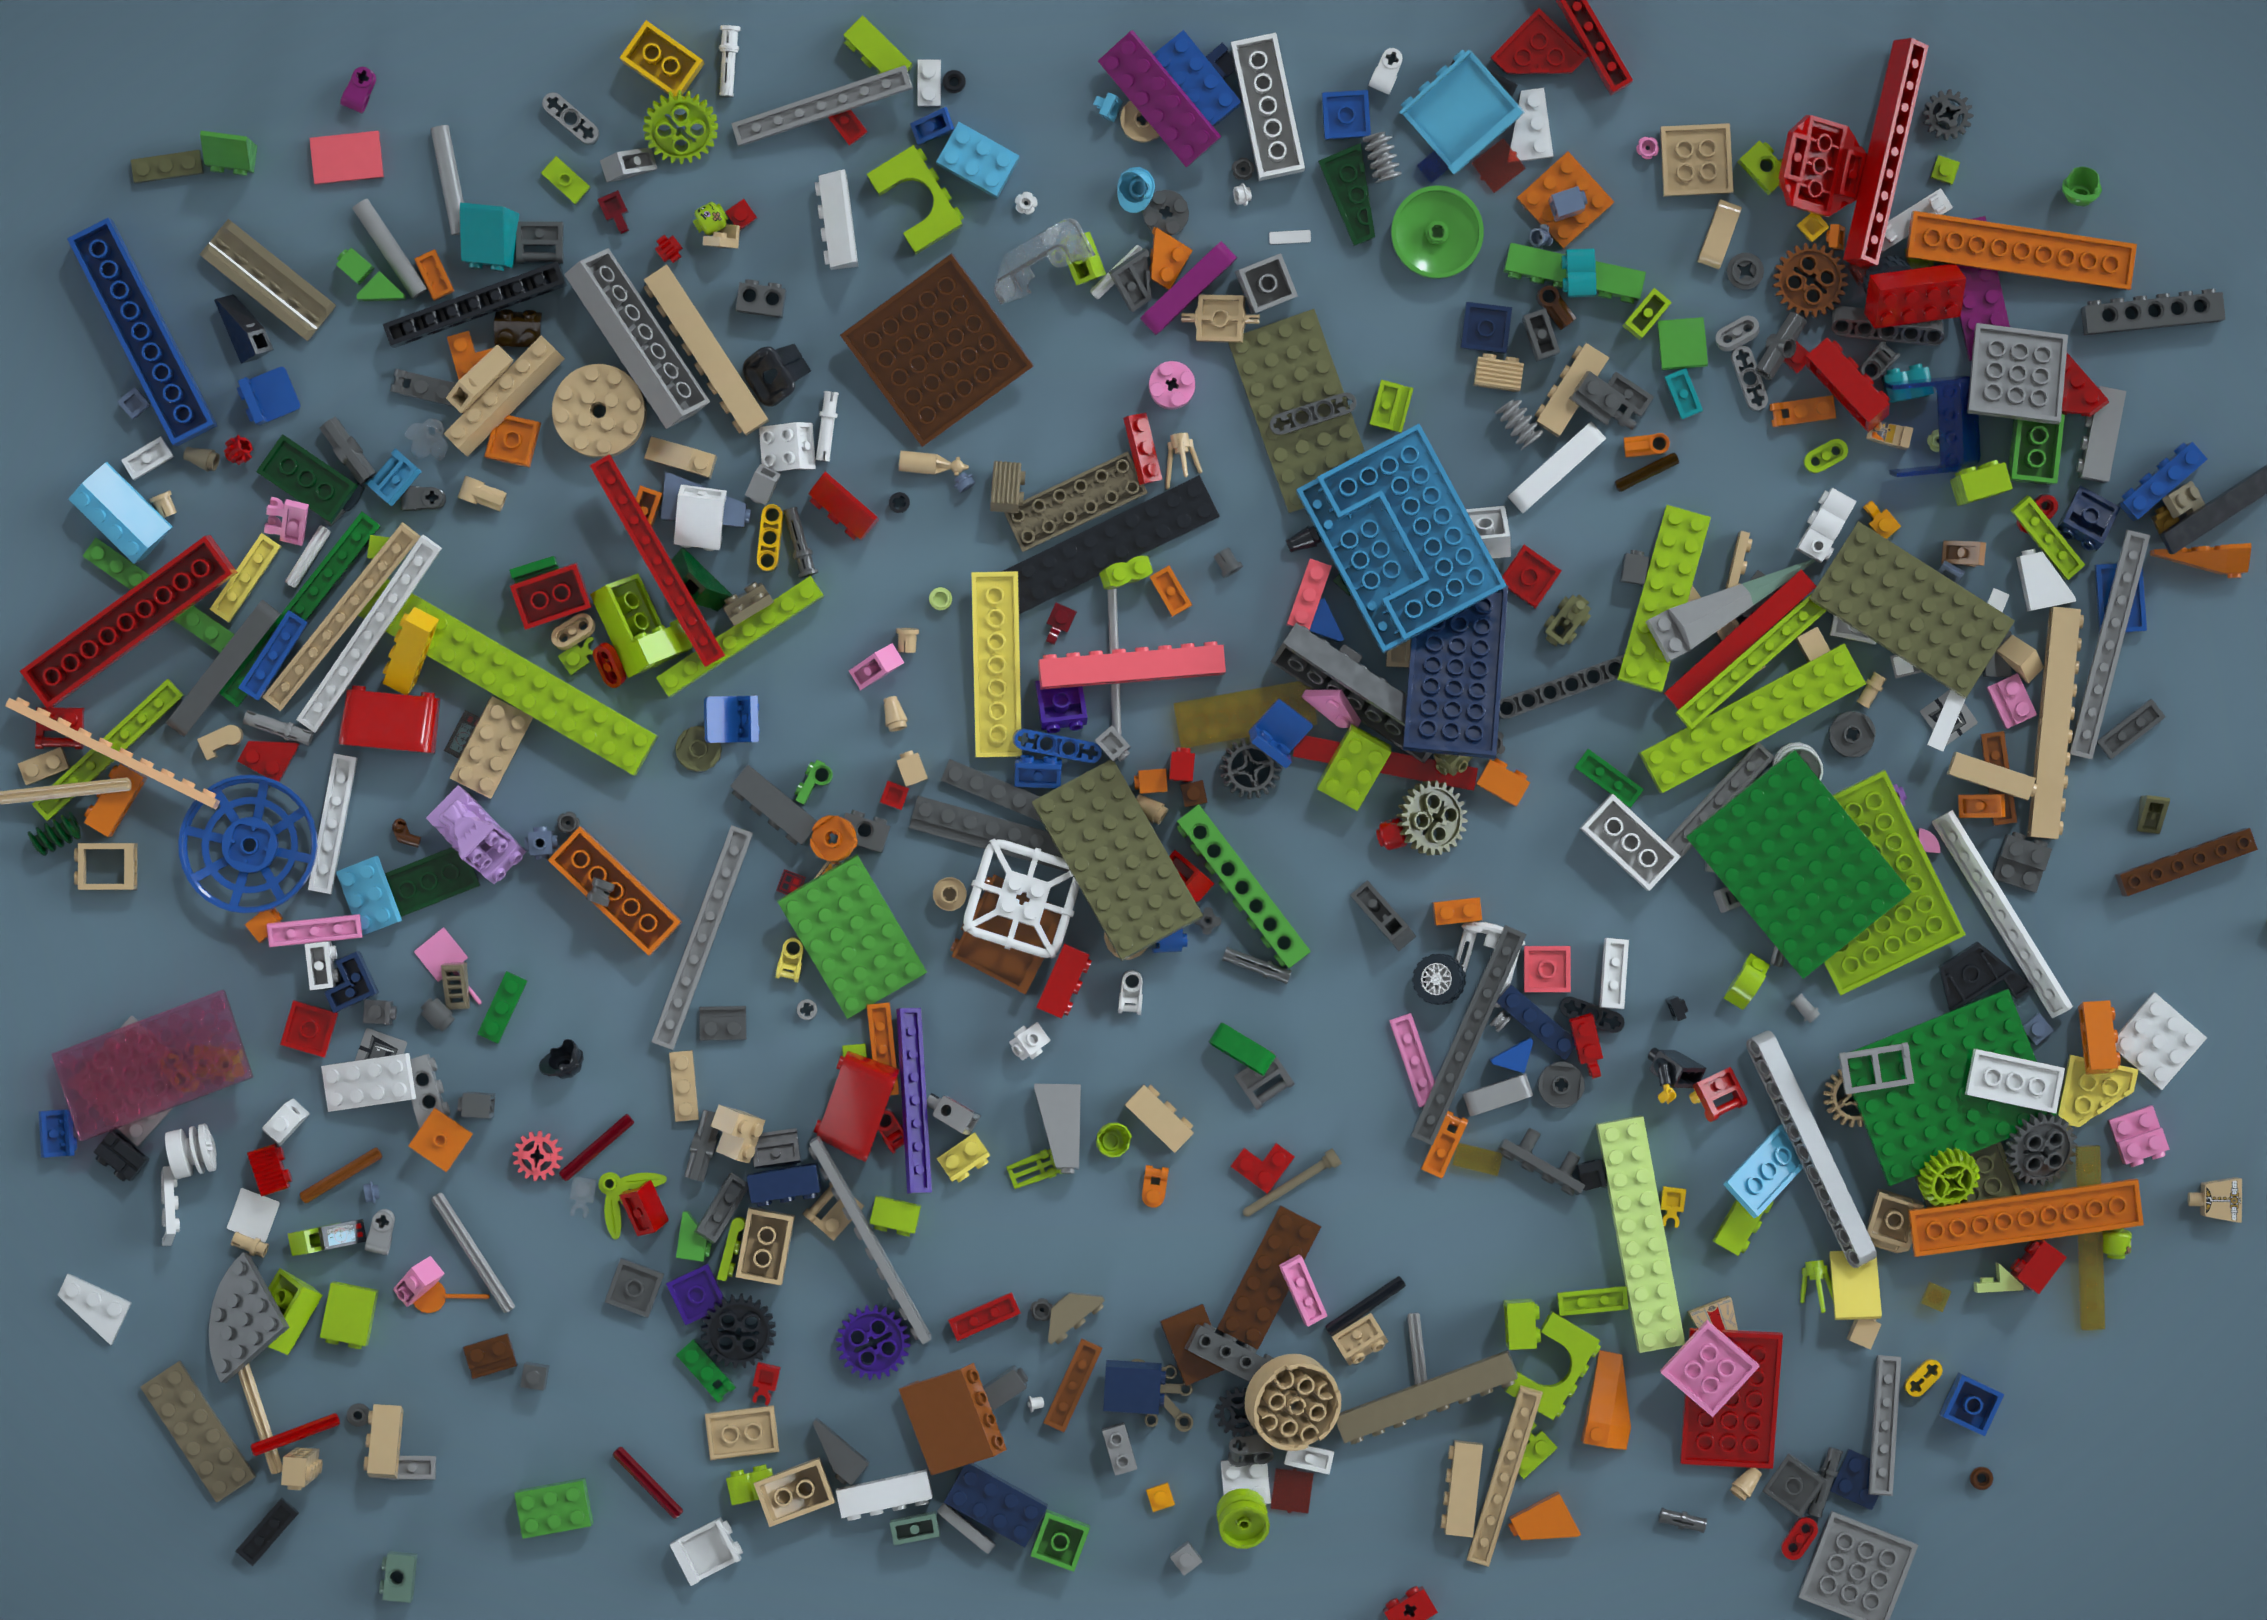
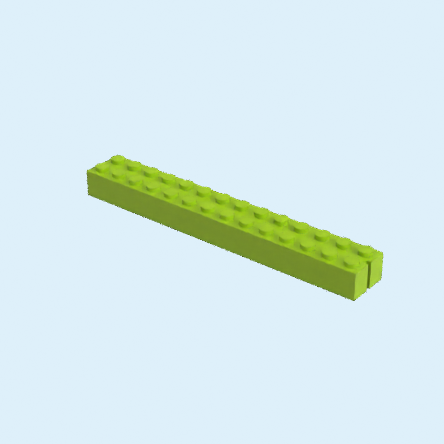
(530, 687)

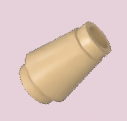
(894, 715)
(1153, 809)
(1746, 1483)

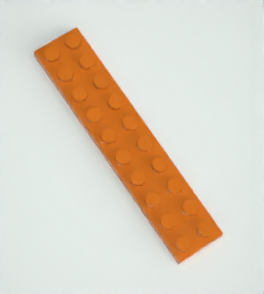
(2021, 250)
(2026, 1217)

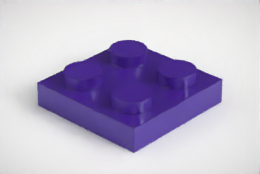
(695, 1293)

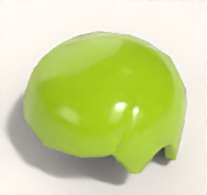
(1113, 1139)

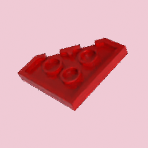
(1539, 49)
(2080, 392)

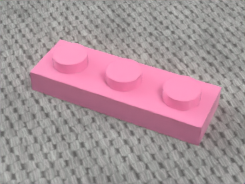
(1303, 1290)

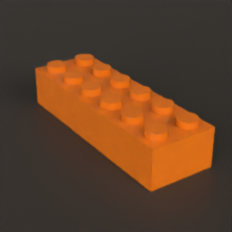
(630, 903)

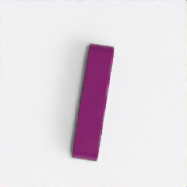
(1188, 288)

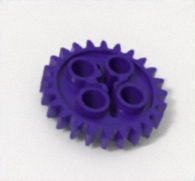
(882, 1360)

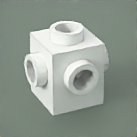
(1029, 1041)

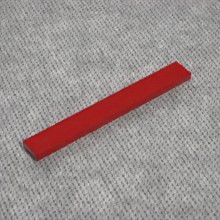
(1740, 639)
(1396, 765)

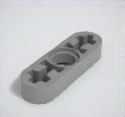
(579, 134)
(1760, 392)
(966, 1528)

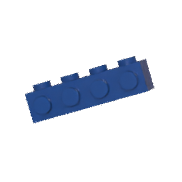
(2161, 482)

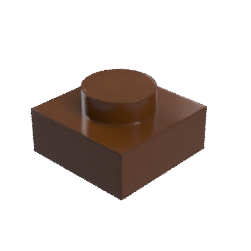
(1193, 793)

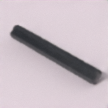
(1365, 1306)

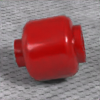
(1389, 834)

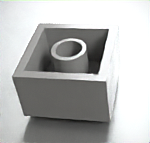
(1266, 283)

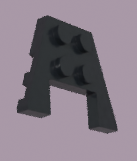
(1975, 972)

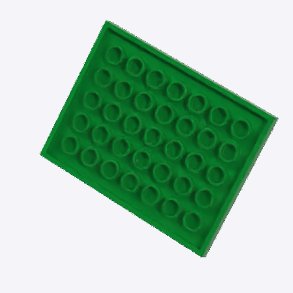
(1798, 864)
(1934, 1112)

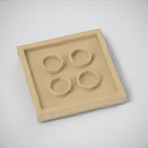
(1696, 159)

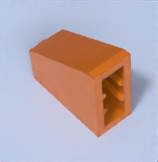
(1544, 1520)

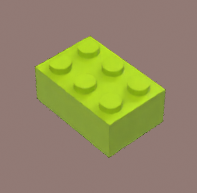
(1982, 483)
(1354, 767)

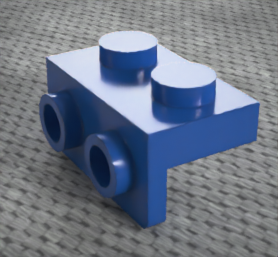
(1038, 772)
(57, 1133)

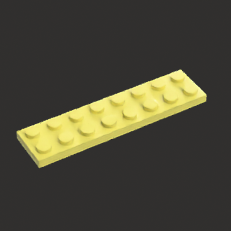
(996, 663)

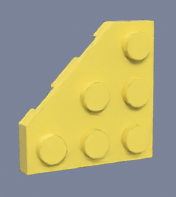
(2091, 1094)

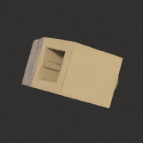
(479, 379)

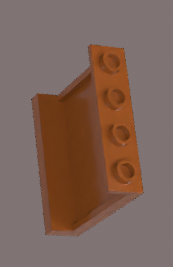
(1008, 966)
(952, 1419)

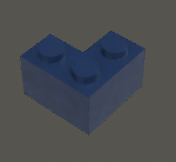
(357, 985)

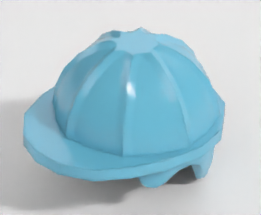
(1135, 189)

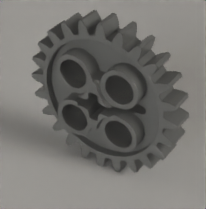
(2041, 1148)

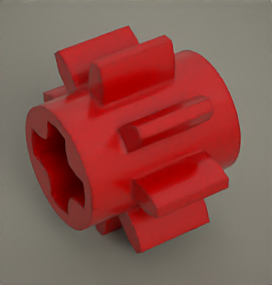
(668, 248)
(238, 450)

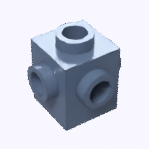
(550, 843)

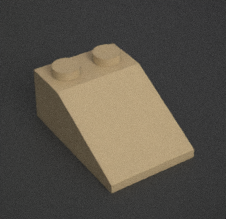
(794, 1492)

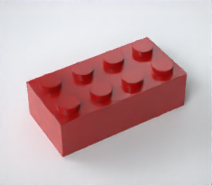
(1915, 295)
(1848, 384)

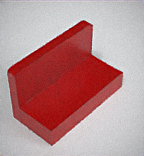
(644, 1208)

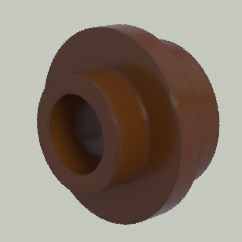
(1988, 1478)

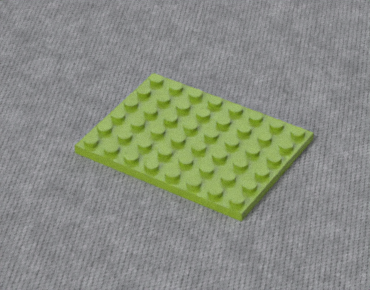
(1918, 921)

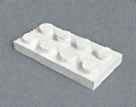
(2014, 1081)
(368, 1082)

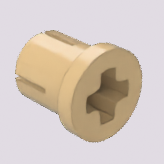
(164, 504)
(907, 639)

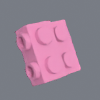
(2138, 1136)

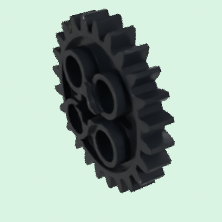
(736, 1351)

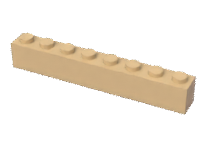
(706, 350)

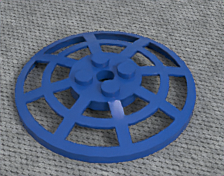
(234, 840)

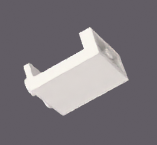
(699, 517)
(706, 1550)

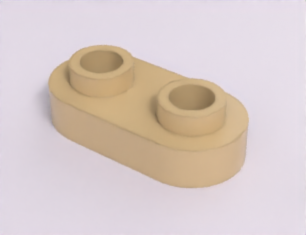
(573, 631)

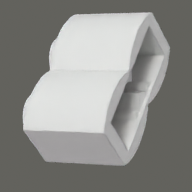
(1832, 513)

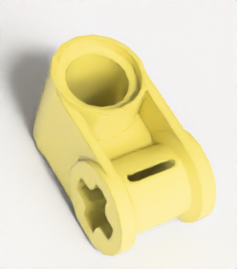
(790, 961)

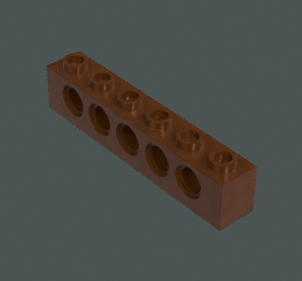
(2186, 862)

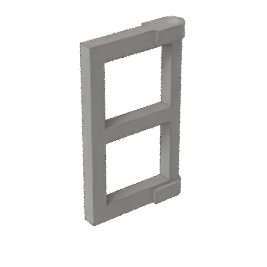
(1904, 1047)

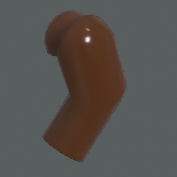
(403, 835)

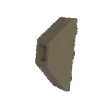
(1070, 1313)

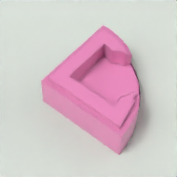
(1928, 841)

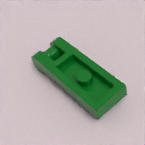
(705, 1370)

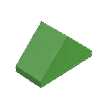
(380, 289)

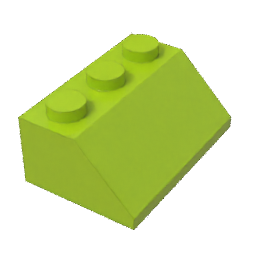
(296, 1302)

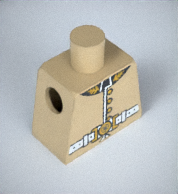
(2219, 1199)

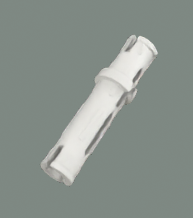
(828, 417)

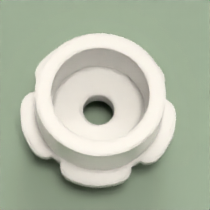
(1242, 194)
(1027, 209)

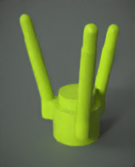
(1816, 1271)

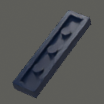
(1536, 1021)

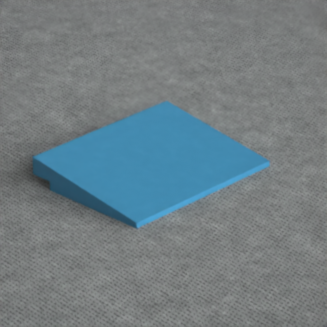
(1400, 538)

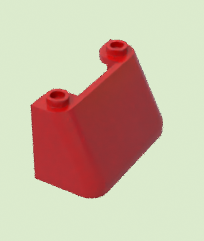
(390, 720)
(856, 1105)

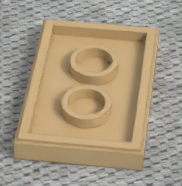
(742, 1432)

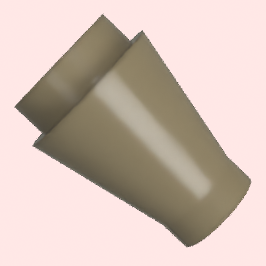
(204, 458)

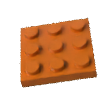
(1564, 175)

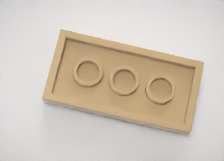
(491, 747)

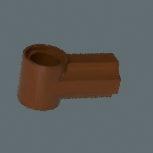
(1557, 309)

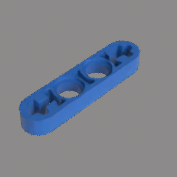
(1057, 743)

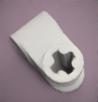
(1385, 74)
(1131, 994)

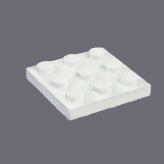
(2158, 1041)

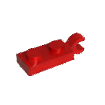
(1587, 1043)

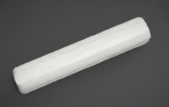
(1107, 282)
(308, 556)

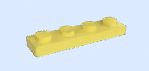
(248, 575)

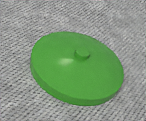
(1437, 232)

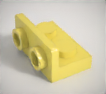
(963, 1157)

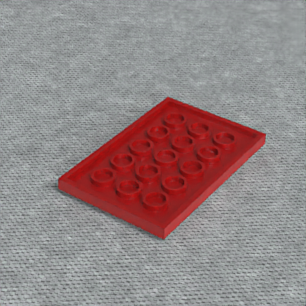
(1746, 1424)

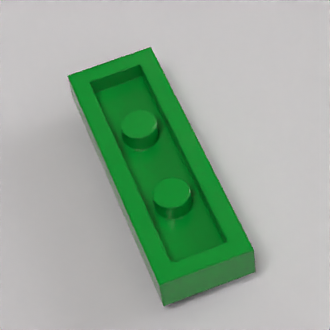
(1608, 778)
(502, 1007)

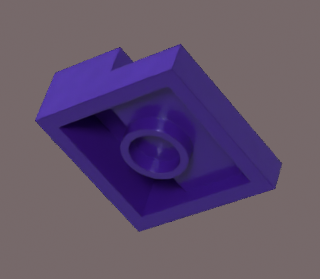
(1061, 708)

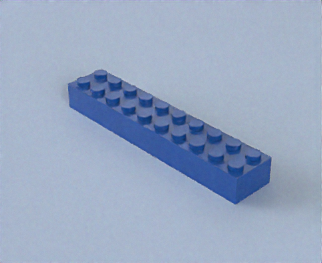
(142, 332)

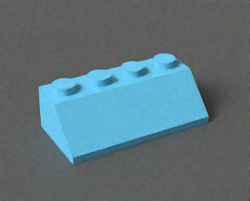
(120, 513)

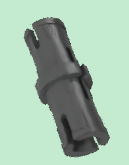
(1682, 1520)

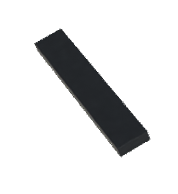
(2215, 511)

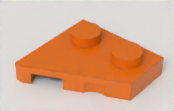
(1167, 258)

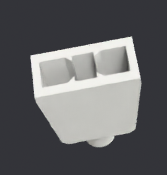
(285, 1121)

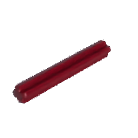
(596, 1147)
(647, 1482)

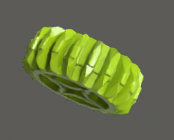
(1949, 1177)

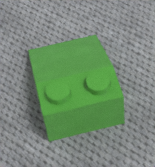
(228, 152)

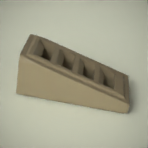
(446, 968)

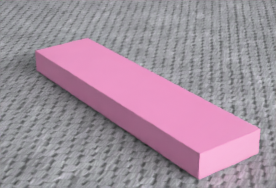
(314, 930)
(1413, 1057)

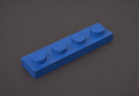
(273, 655)

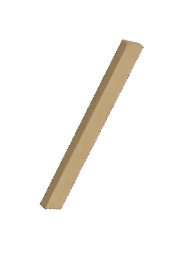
(1504, 1475)

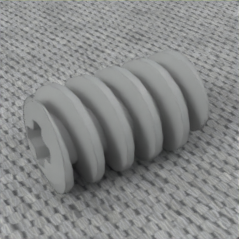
(1381, 156)
(1519, 423)

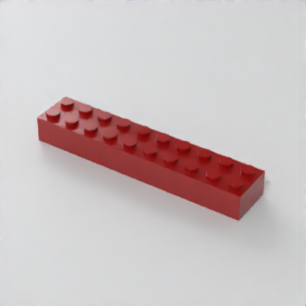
(128, 621)

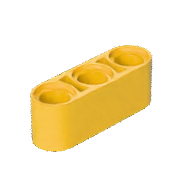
(770, 549)

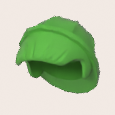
(2082, 186)

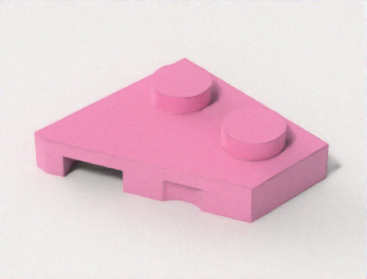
(1333, 706)

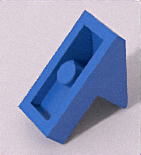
(932, 126)

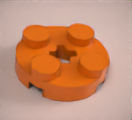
(821, 835)

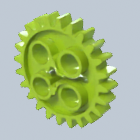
(695, 114)

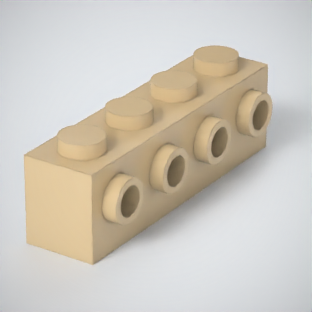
(300, 1467)

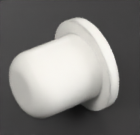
(1035, 1403)

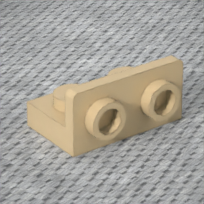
(1360, 1339)

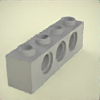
(427, 1065)

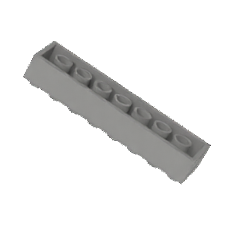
(637, 338)

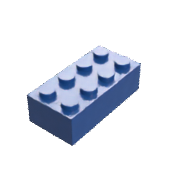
(1198, 78)

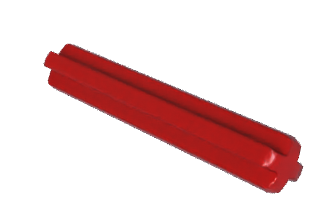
(295, 1434)

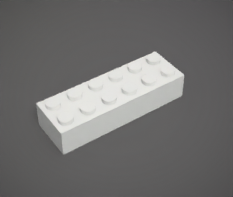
(1267, 106)

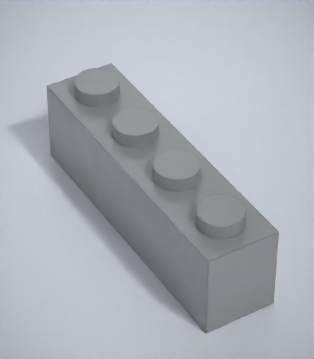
(2101, 438)

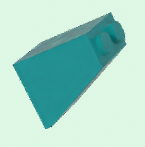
(488, 236)

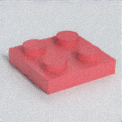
(1547, 969)

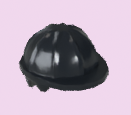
(562, 1061)

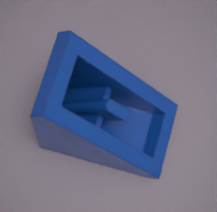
(1325, 624)
(1514, 1057)

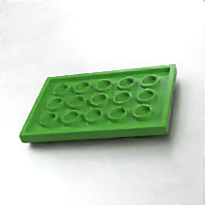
(852, 936)

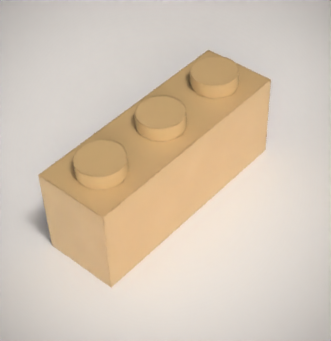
(1160, 1117)
(384, 1441)

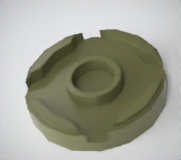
(695, 752)

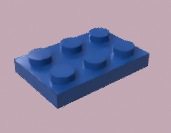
(2104, 578)

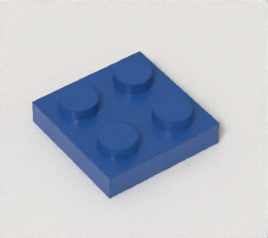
(1346, 114)

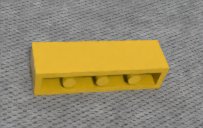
(410, 650)

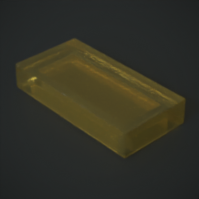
(1477, 1159)

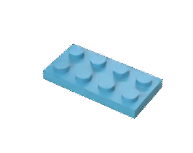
(1765, 1172)

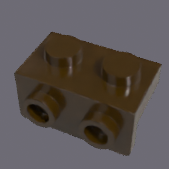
(517, 328)

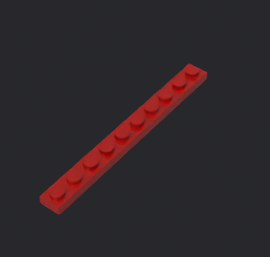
(657, 560)

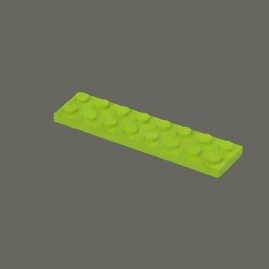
(1665, 587)

